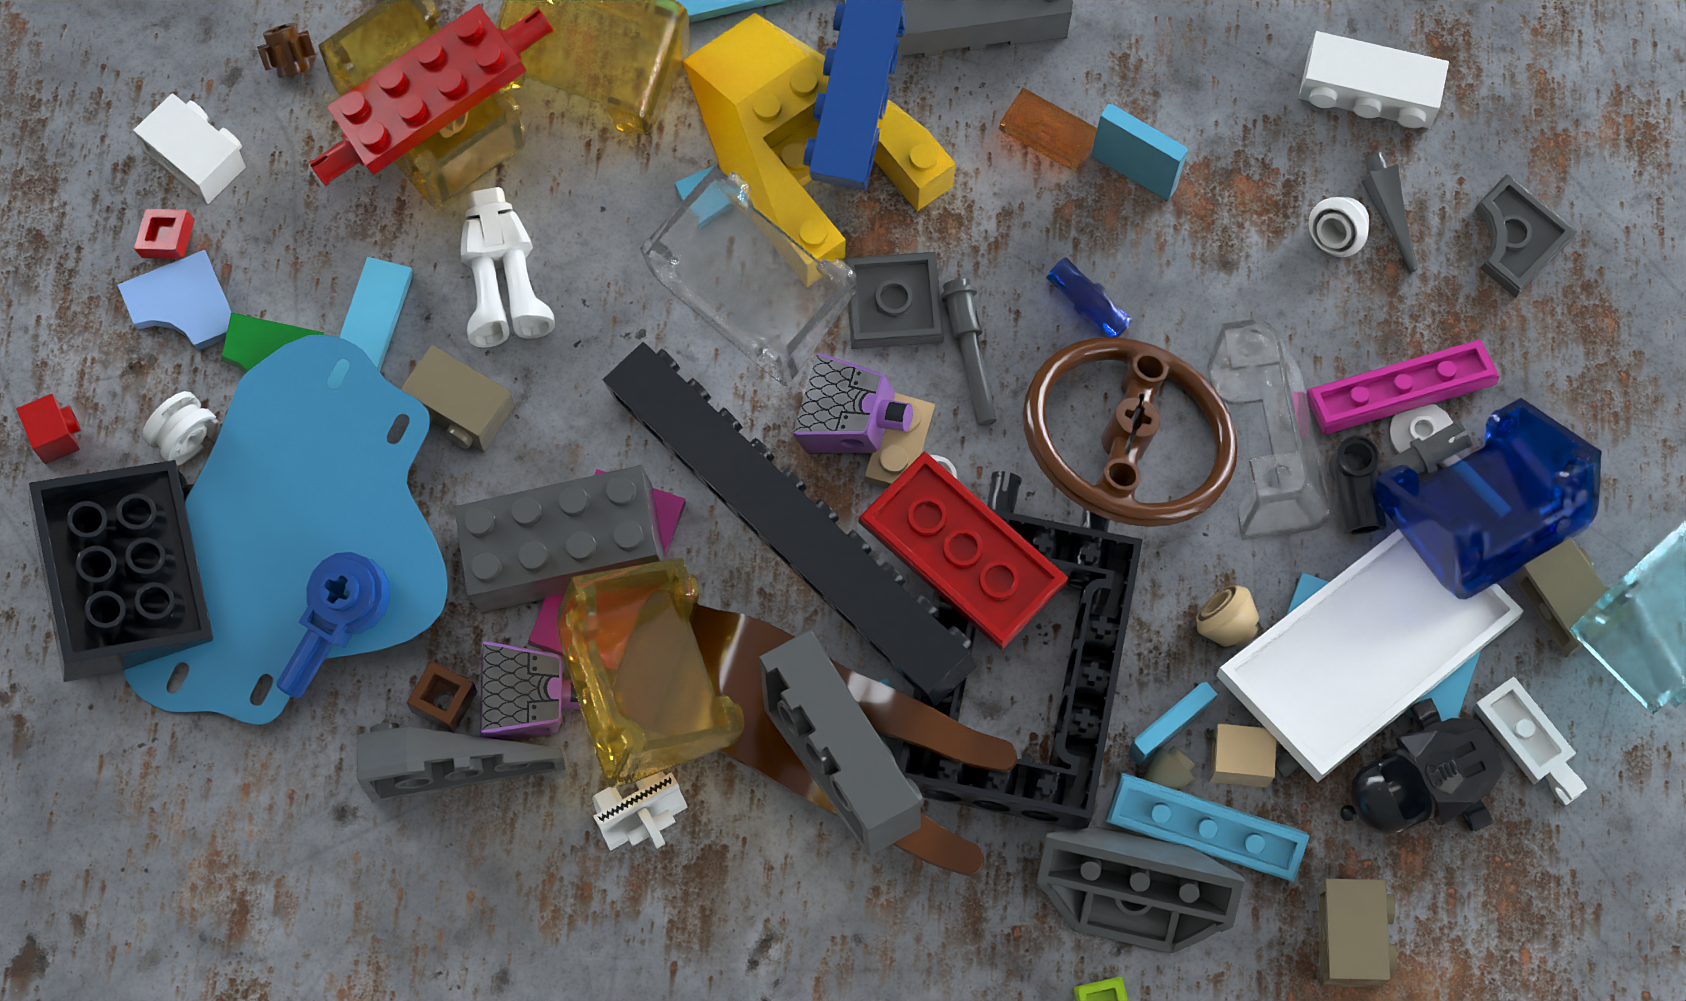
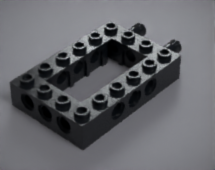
(1065, 790)

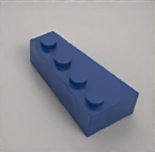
(855, 91)

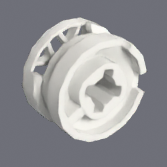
(180, 427)

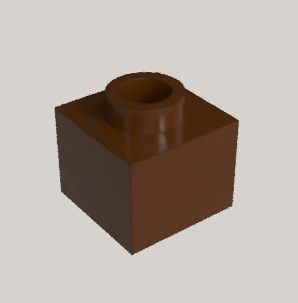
(436, 683)

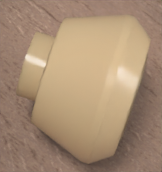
(1229, 617)

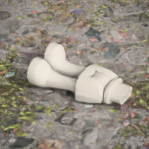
(497, 240)

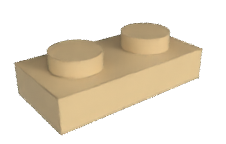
(898, 447)

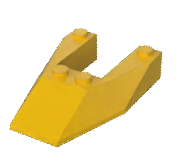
(758, 110)

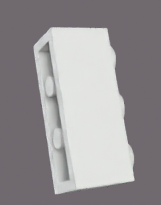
(1373, 80)

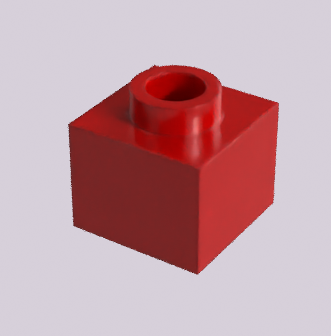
(50, 428)

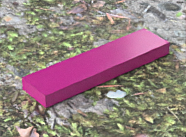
(1402, 387)

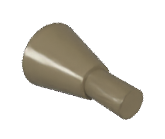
(1170, 769)

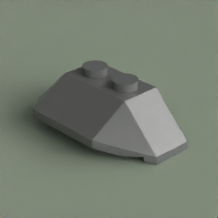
(1137, 888)

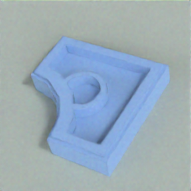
(180, 298)

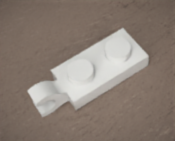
(1530, 739)

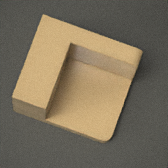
(1242, 756)

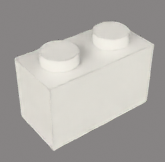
(190, 147)

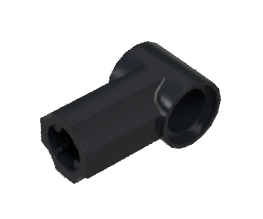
(1357, 488)

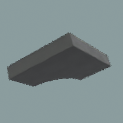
(1522, 235)

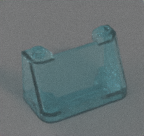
(1642, 626)

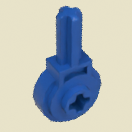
(334, 616)

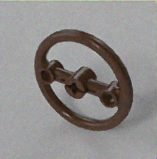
(1115, 489)

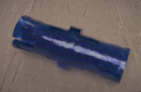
(1089, 298)

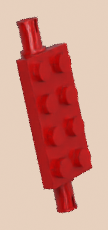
(426, 90)

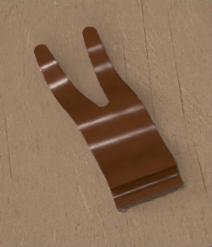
(731, 654)

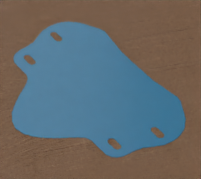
(283, 489)

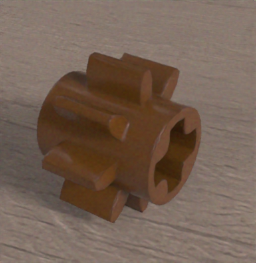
(286, 50)

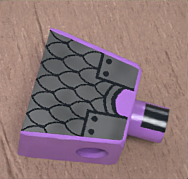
(847, 409)
(522, 692)

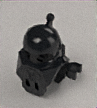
(1428, 776)

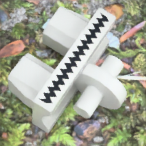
(639, 814)

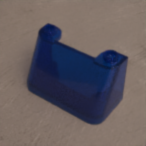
(1499, 504)

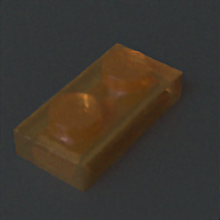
(1049, 129)

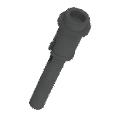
(966, 327)

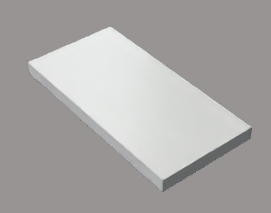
(1361, 654)

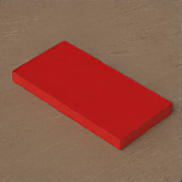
(963, 550)

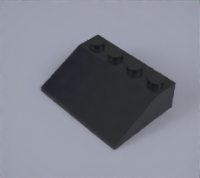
(118, 568)

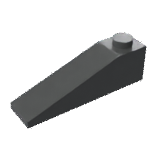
(420, 761)

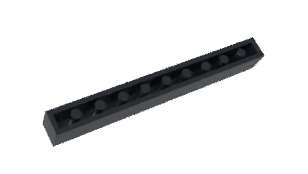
(792, 525)

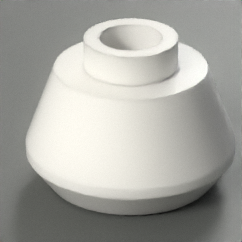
(1339, 226)

